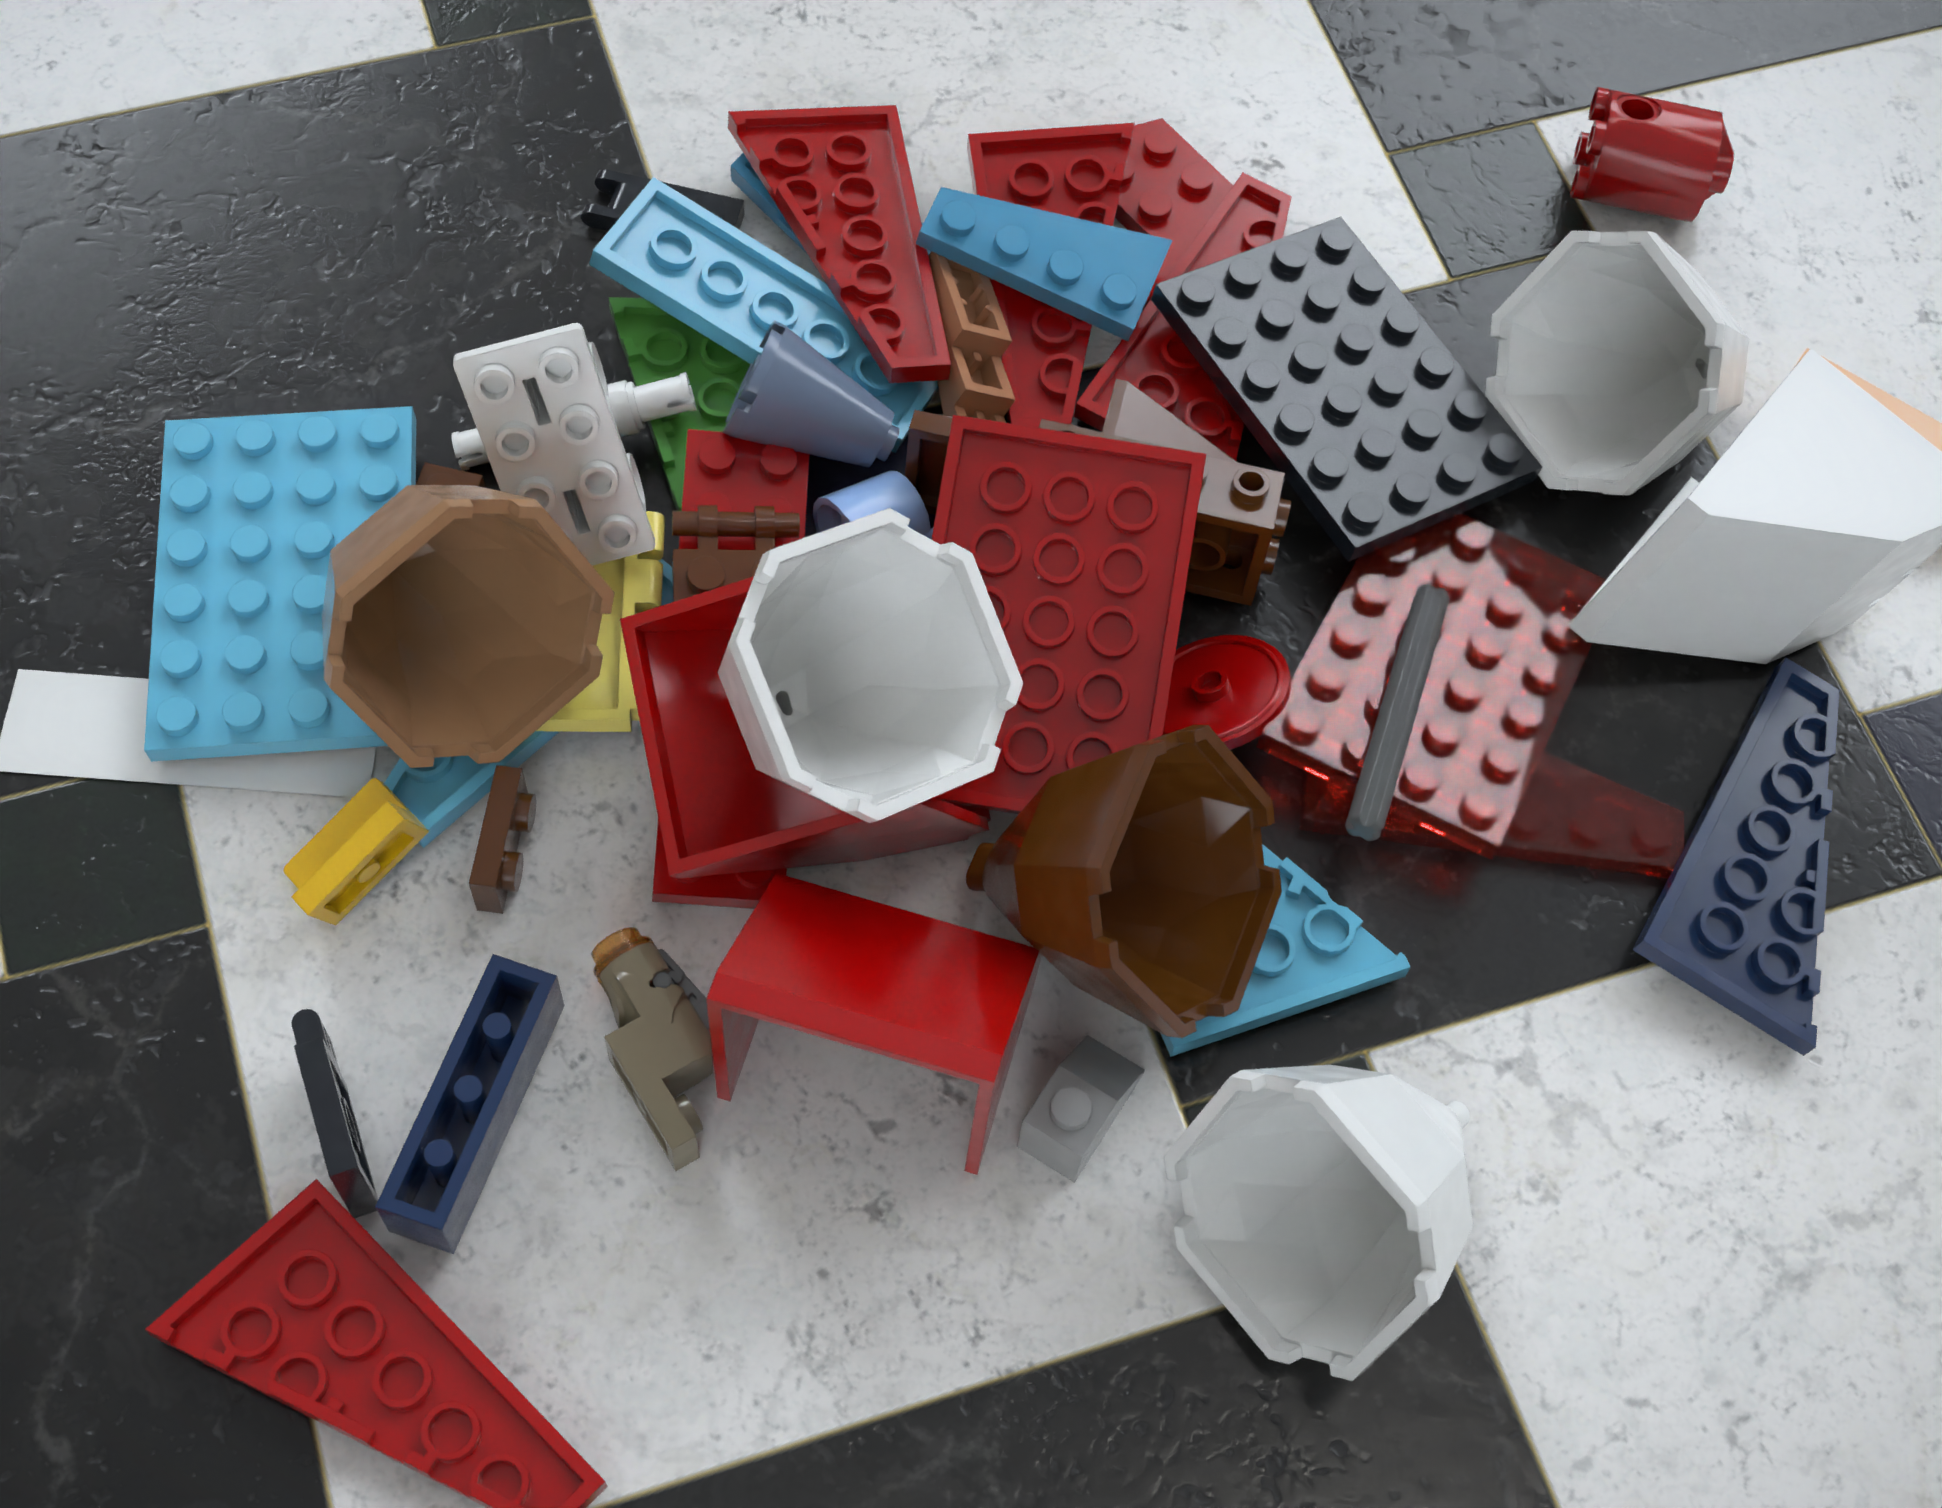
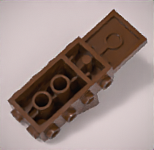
(1236, 502)

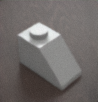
(1078, 1107)

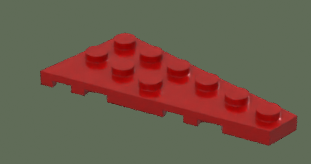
(1063, 173)

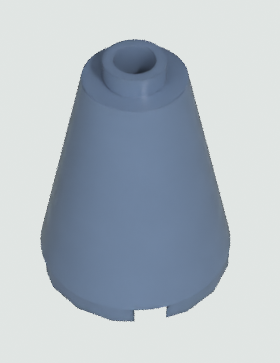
(809, 405)

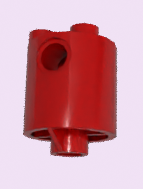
(1651, 155)

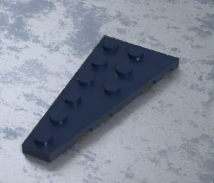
(1754, 872)

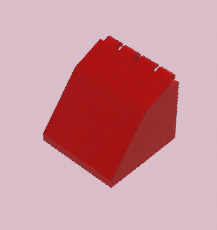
(708, 795)
(875, 984)

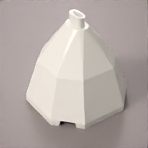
(1614, 361)
(870, 667)
(1323, 1208)

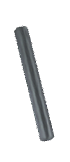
(1397, 713)

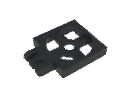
(333, 1114)

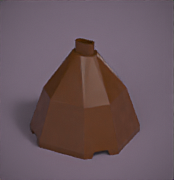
(1143, 878)

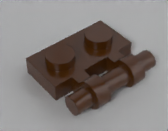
(710, 568)

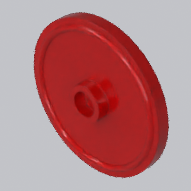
(1227, 684)

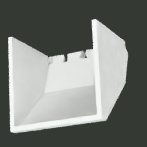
(1784, 534)

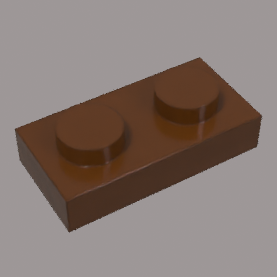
(496, 862)

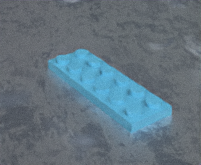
(737, 288)

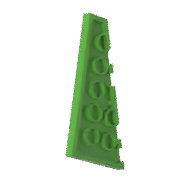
(662, 348)

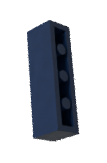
(471, 1104)

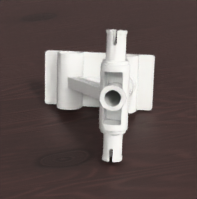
(558, 434)

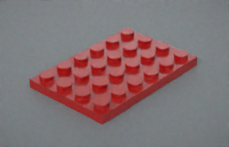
(1088, 581)

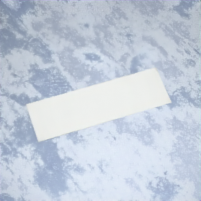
(98, 732)

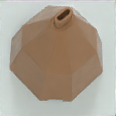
(460, 622)

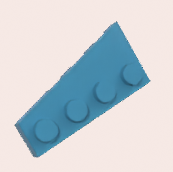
(1058, 259)

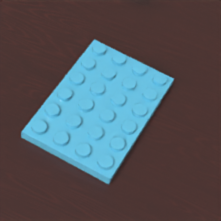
(246, 571)

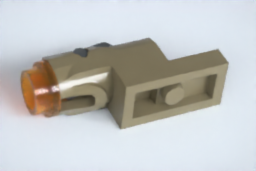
(659, 1038)

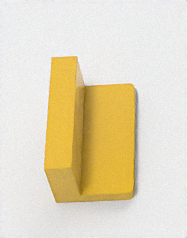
(353, 853)

